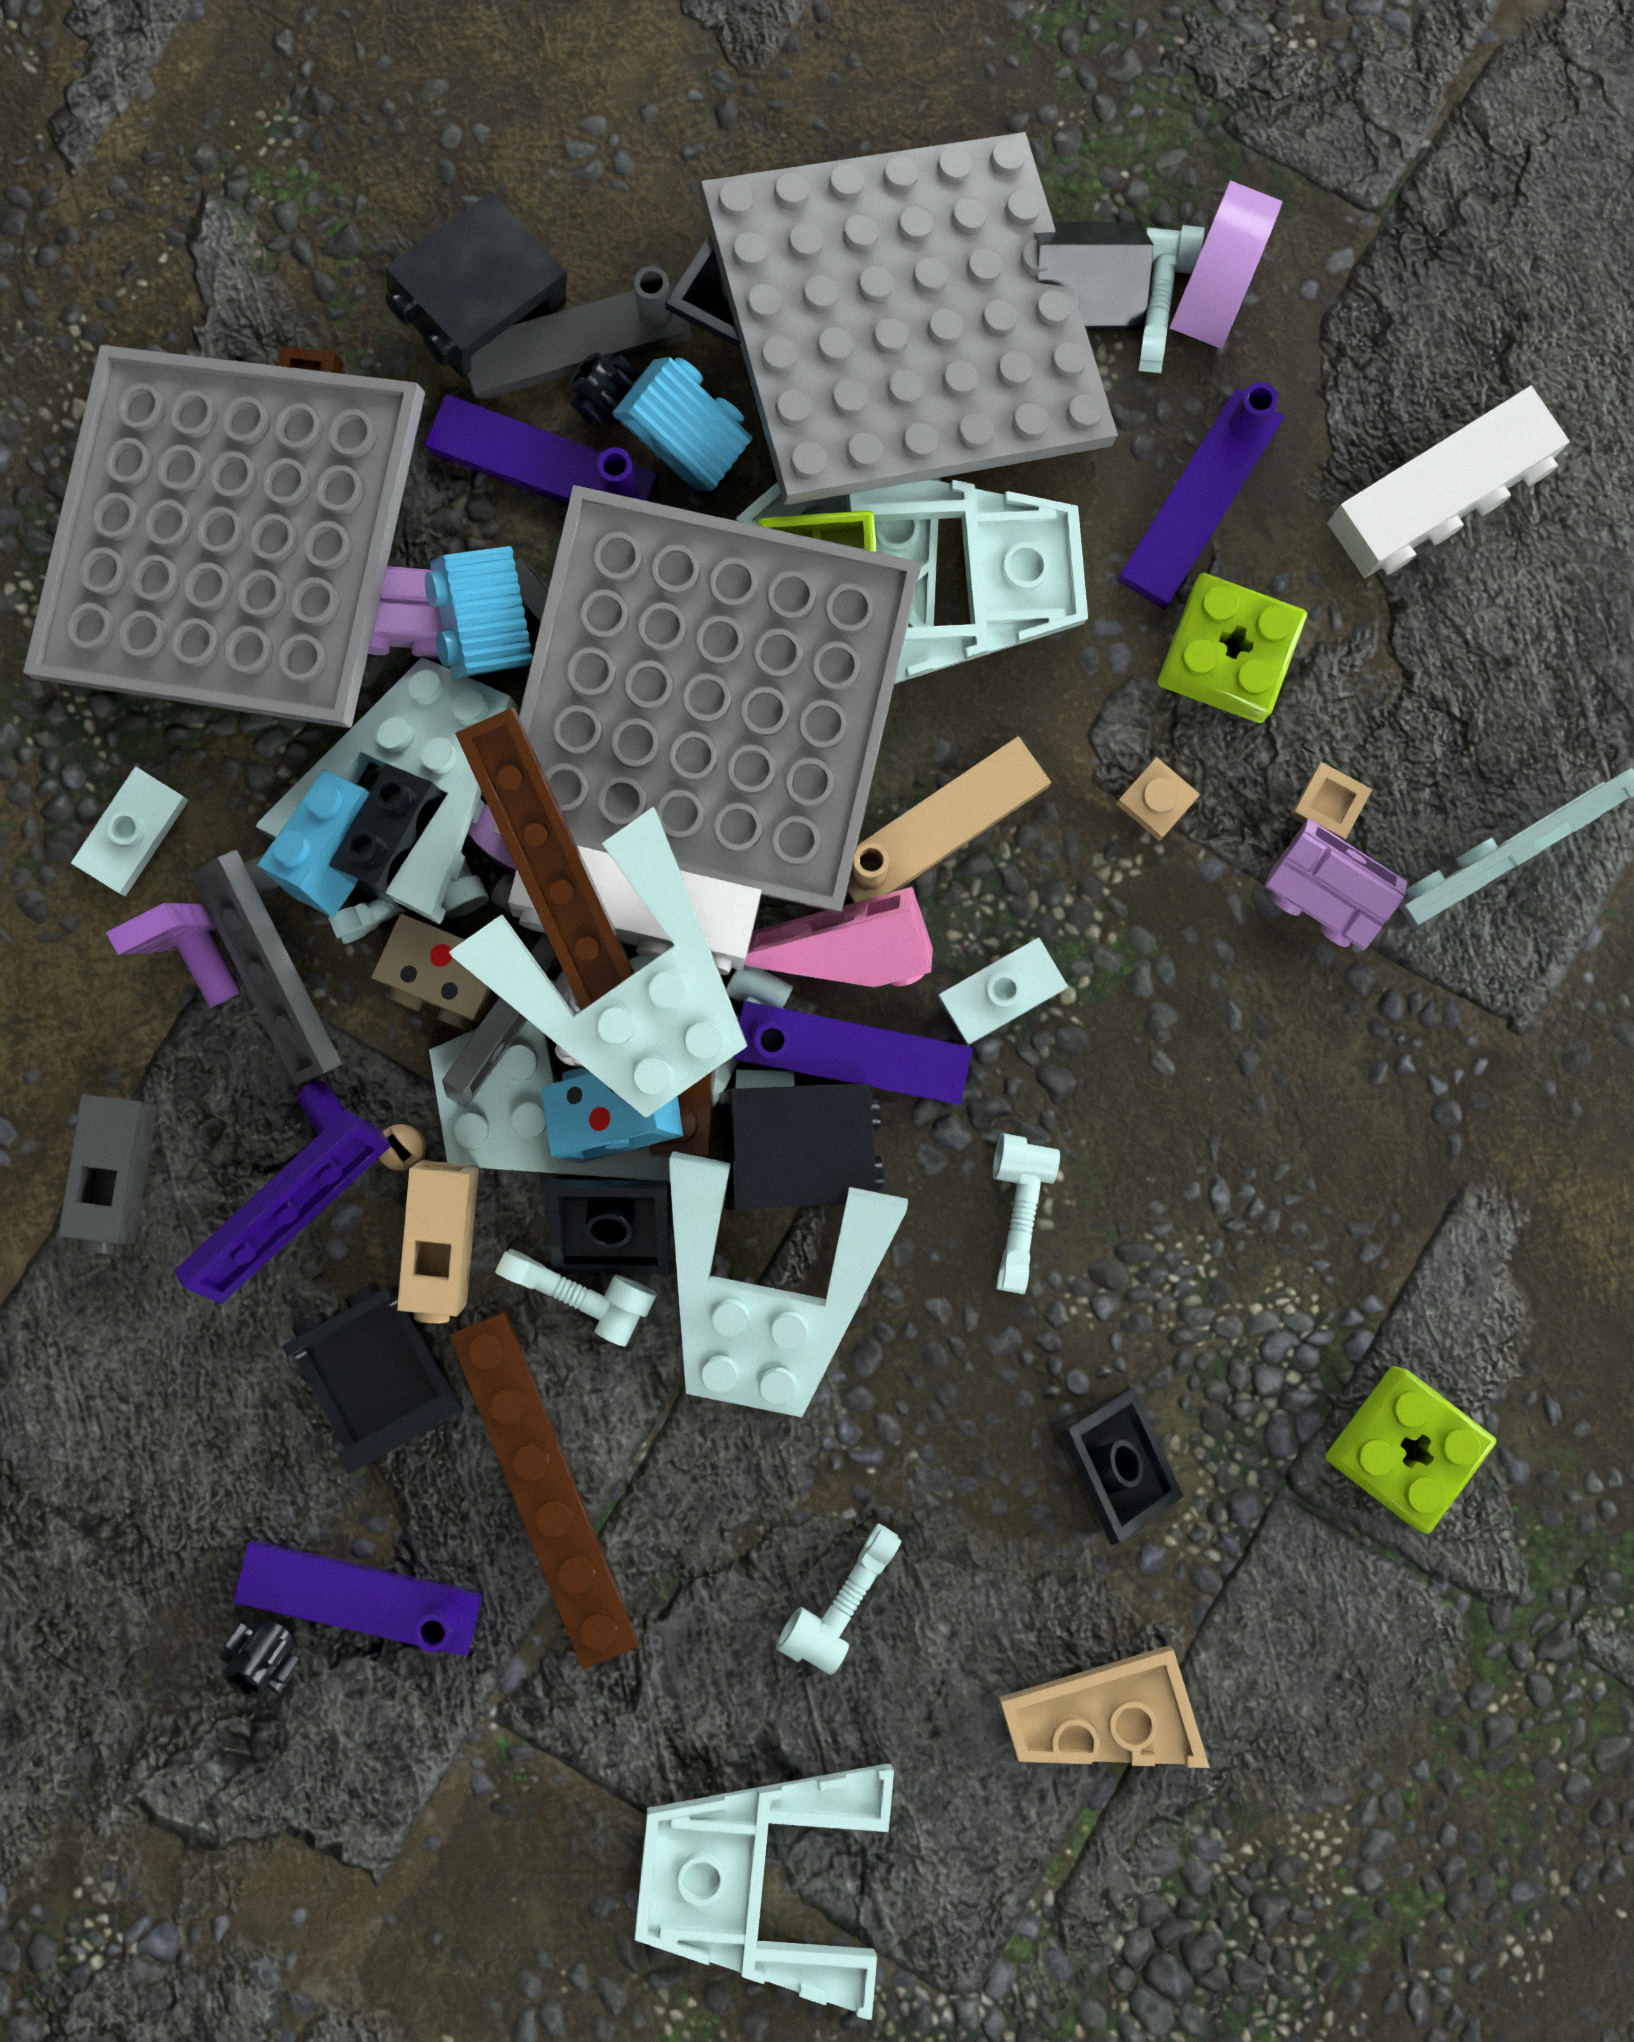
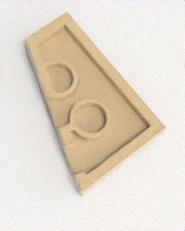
(1108, 1714)

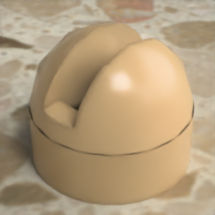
(411, 1140)

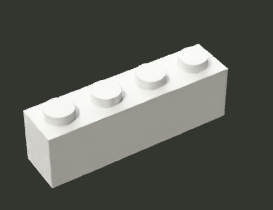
(1449, 482)
(723, 908)

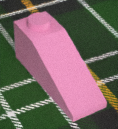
(864, 945)

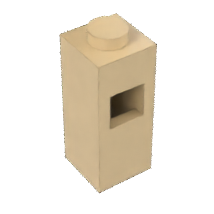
(437, 1240)

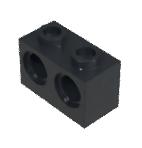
(386, 831)

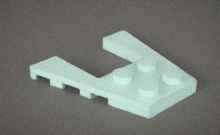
(1018, 566)
(415, 732)
(1490, 861)
(656, 1026)
(507, 1118)
(756, 1340)
(707, 1881)

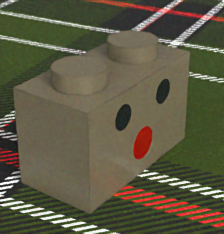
(422, 970)

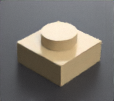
(1158, 799)
(1331, 800)

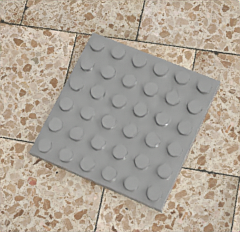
(904, 317)
(226, 534)
(721, 684)

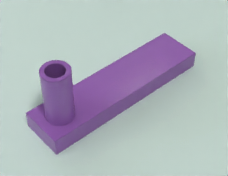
(183, 928)

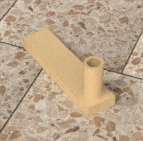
(946, 821)

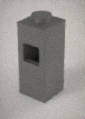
(107, 1172)

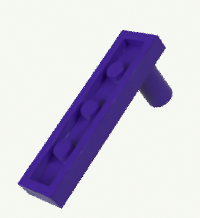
(531, 455)
(1203, 494)
(853, 1052)
(289, 1200)
(359, 1598)

